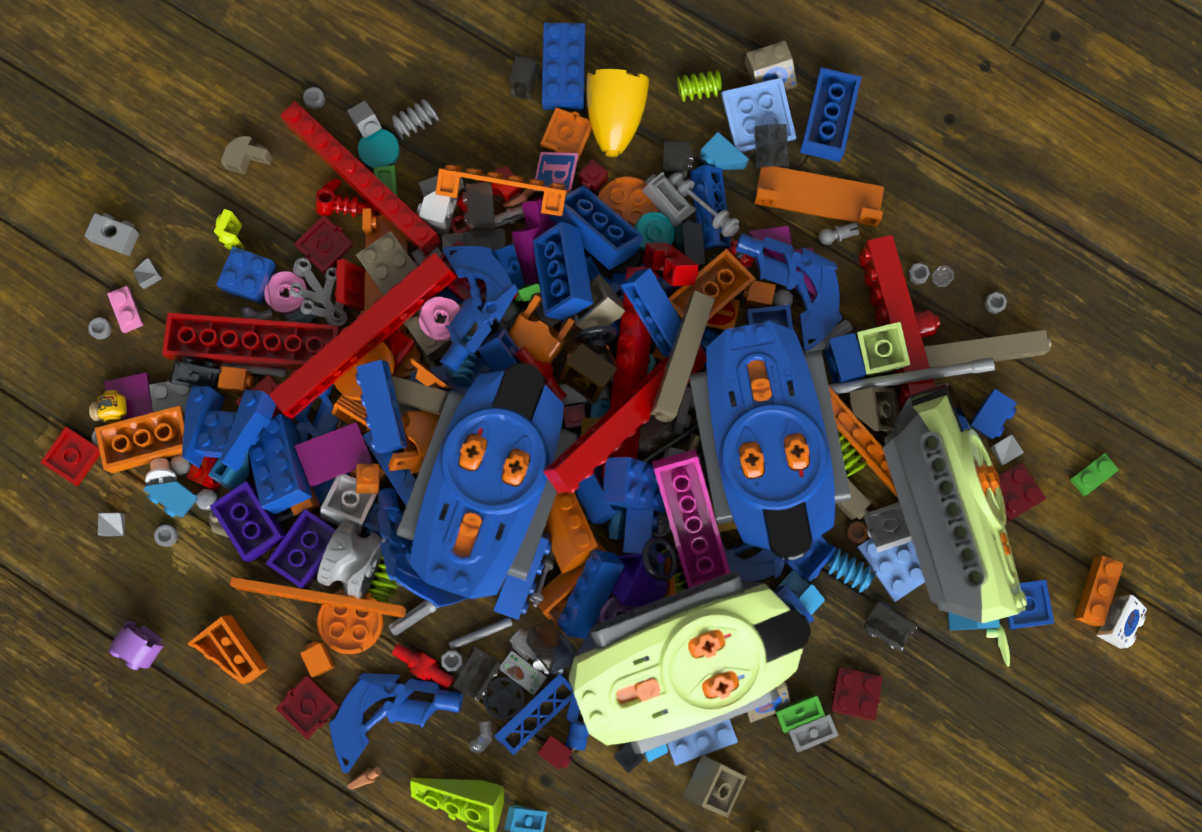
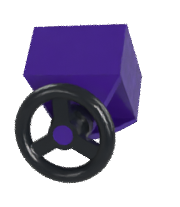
(643, 574)

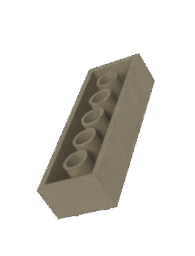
(388, 265)

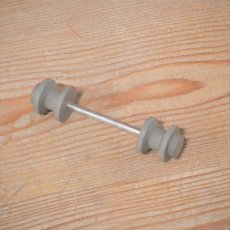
(722, 219)

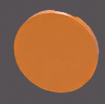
(627, 198)
(348, 384)
(349, 629)

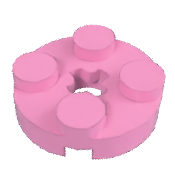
(276, 286)
(429, 314)

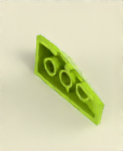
(469, 800)

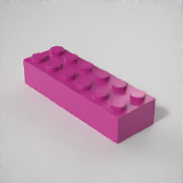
(691, 517)

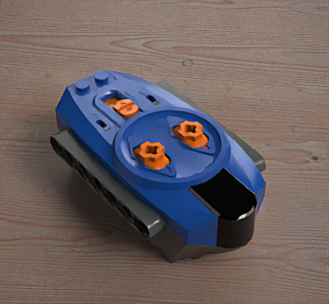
(769, 438)
(484, 483)

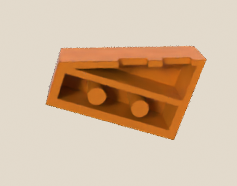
(230, 649)

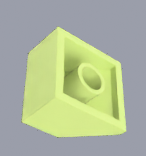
(883, 349)

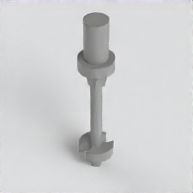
(536, 598)

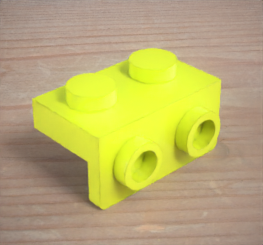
(228, 229)

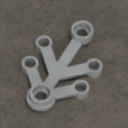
(319, 295)

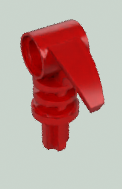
(327, 201)

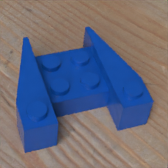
(222, 433)

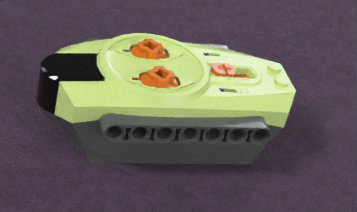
(953, 508)
(687, 662)

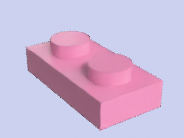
(125, 309)

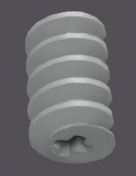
(414, 118)

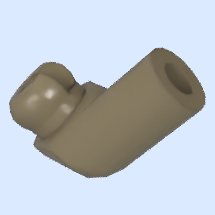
(216, 526)

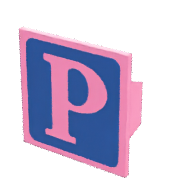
(557, 168)

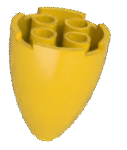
(615, 107)

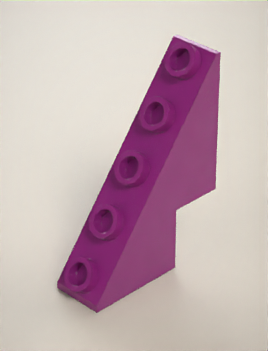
(537, 224)
(783, 235)

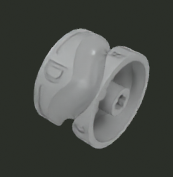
(351, 560)

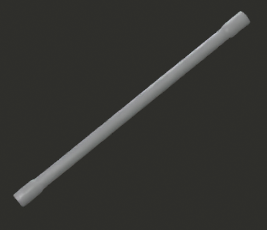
(974, 366)

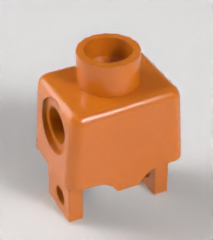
(538, 336)
(419, 430)

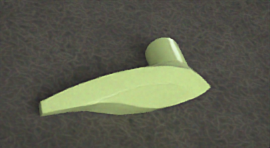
(1002, 642)

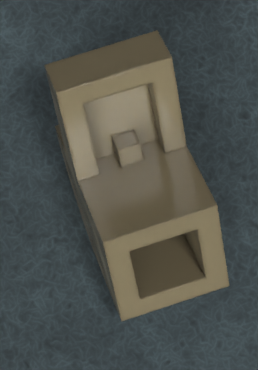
(241, 151)

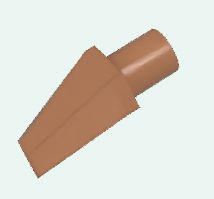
(517, 199)
(365, 777)

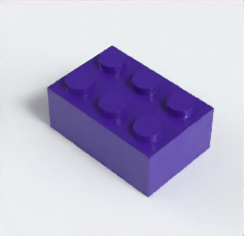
(247, 523)
(302, 550)

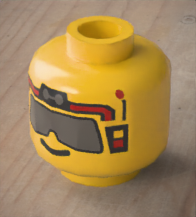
(111, 406)

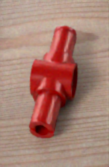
(545, 369)
(422, 665)

